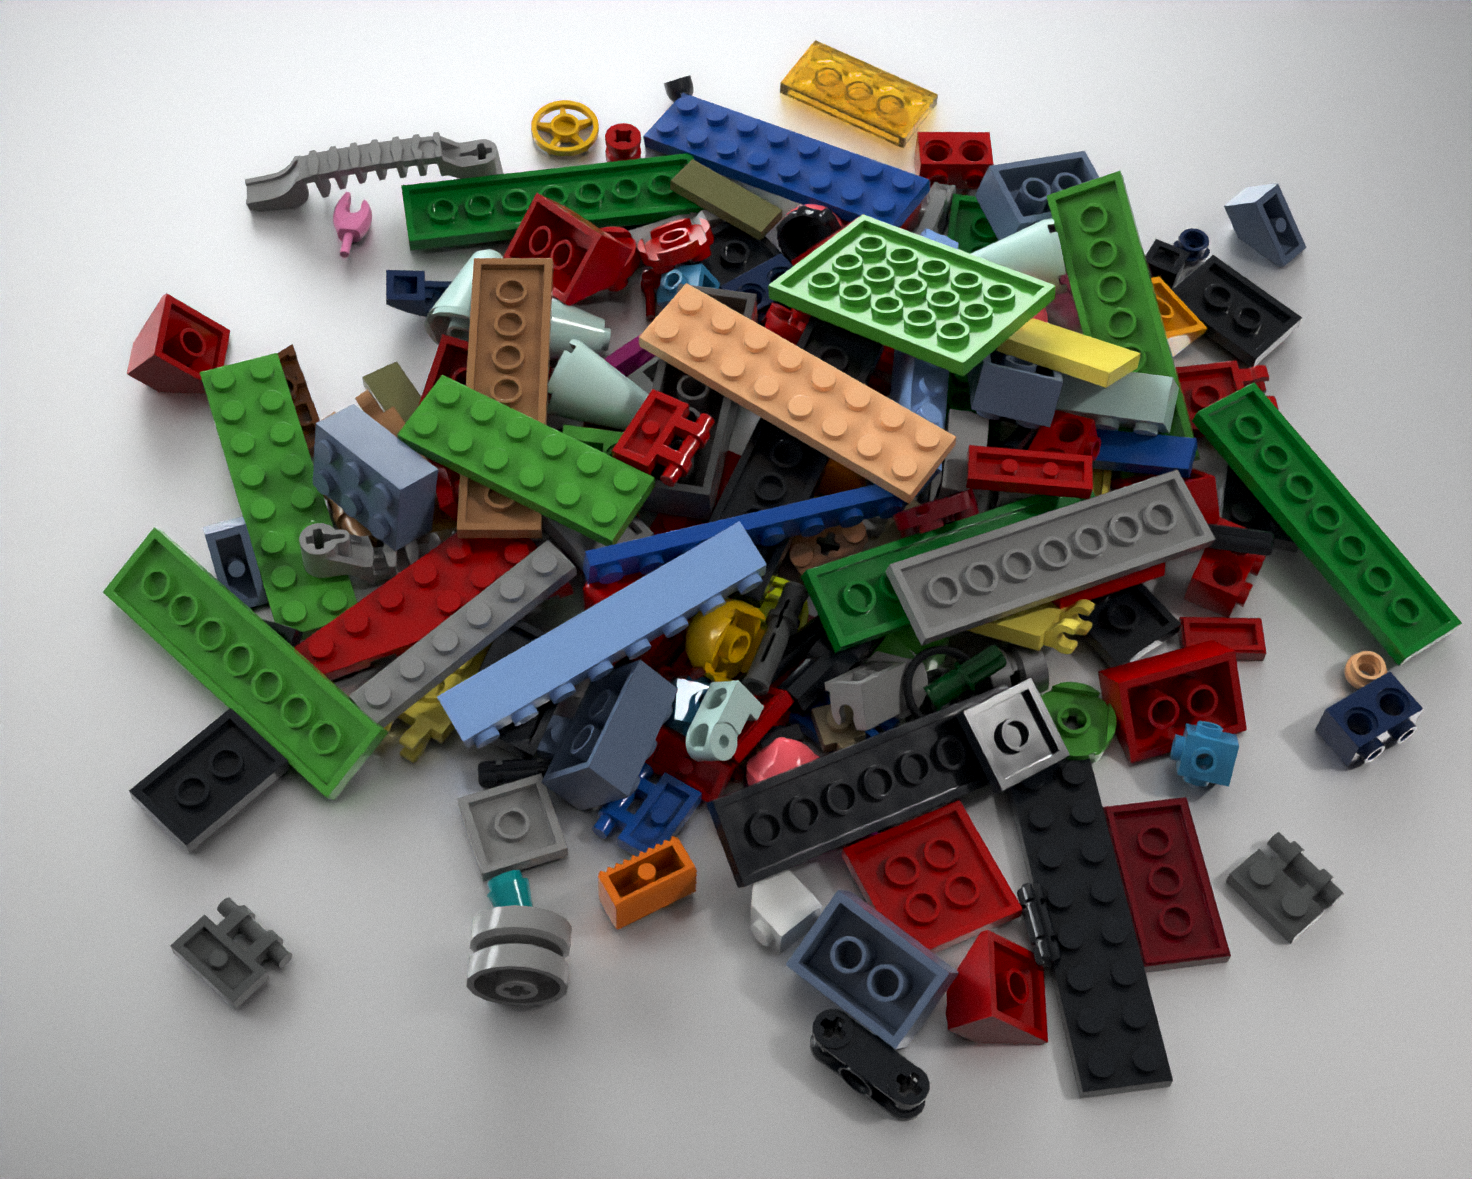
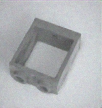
(969, 430)

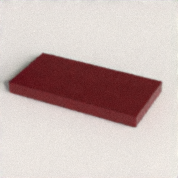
(1166, 885)

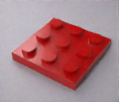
(933, 878)

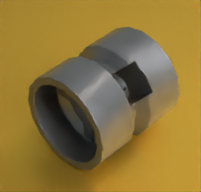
(1021, 665)

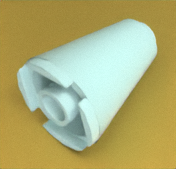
(1031, 253)
(452, 310)
(574, 323)
(592, 390)

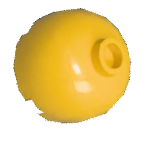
(724, 639)

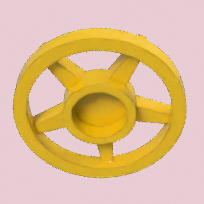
(565, 128)

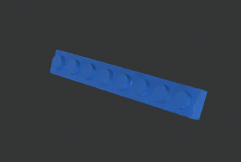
(763, 527)

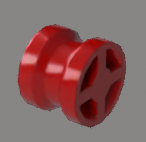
(622, 142)

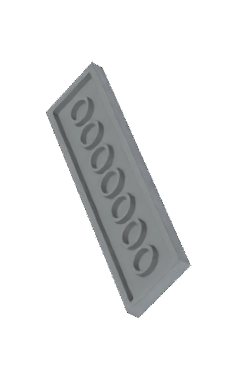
(1048, 556)

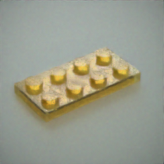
(859, 93)

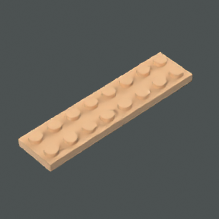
(798, 392)

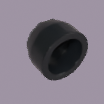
(678, 86)

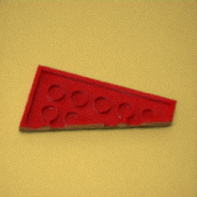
(414, 603)

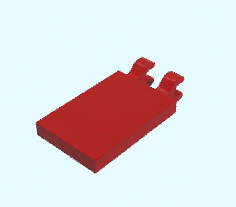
(1211, 382)

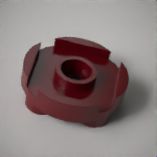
(936, 513)

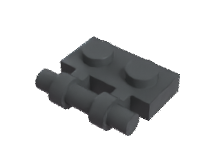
(1277, 895)
(221, 961)

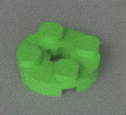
(1091, 711)

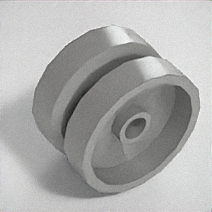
(519, 956)

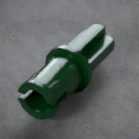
(965, 676)

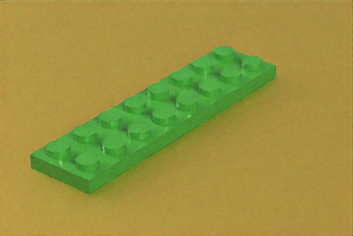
(1114, 281)
(274, 488)
(245, 663)

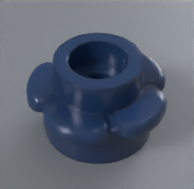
(1195, 242)

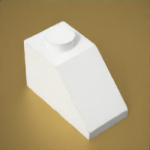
(782, 910)

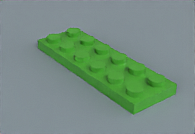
(527, 461)

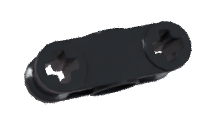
(869, 1064)

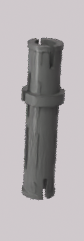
(781, 624)

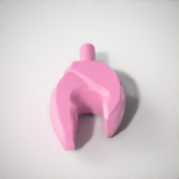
(351, 226)

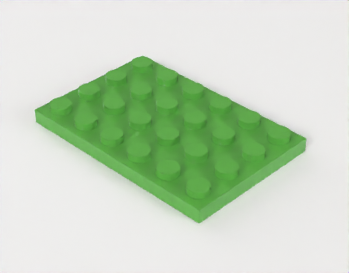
(912, 294)

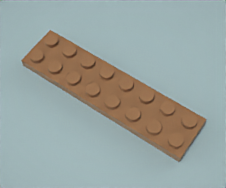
(510, 365)

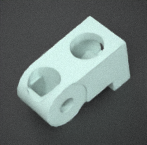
(720, 721)

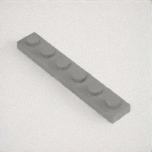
(464, 634)

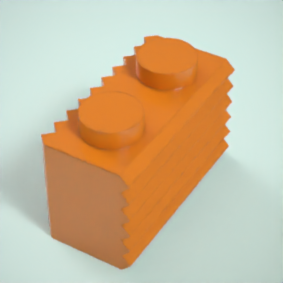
(646, 882)

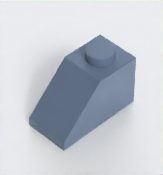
(1266, 223)
(235, 560)

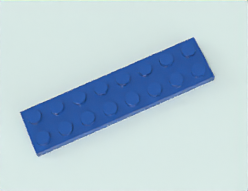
(786, 162)

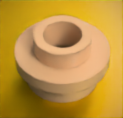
(1364, 661)

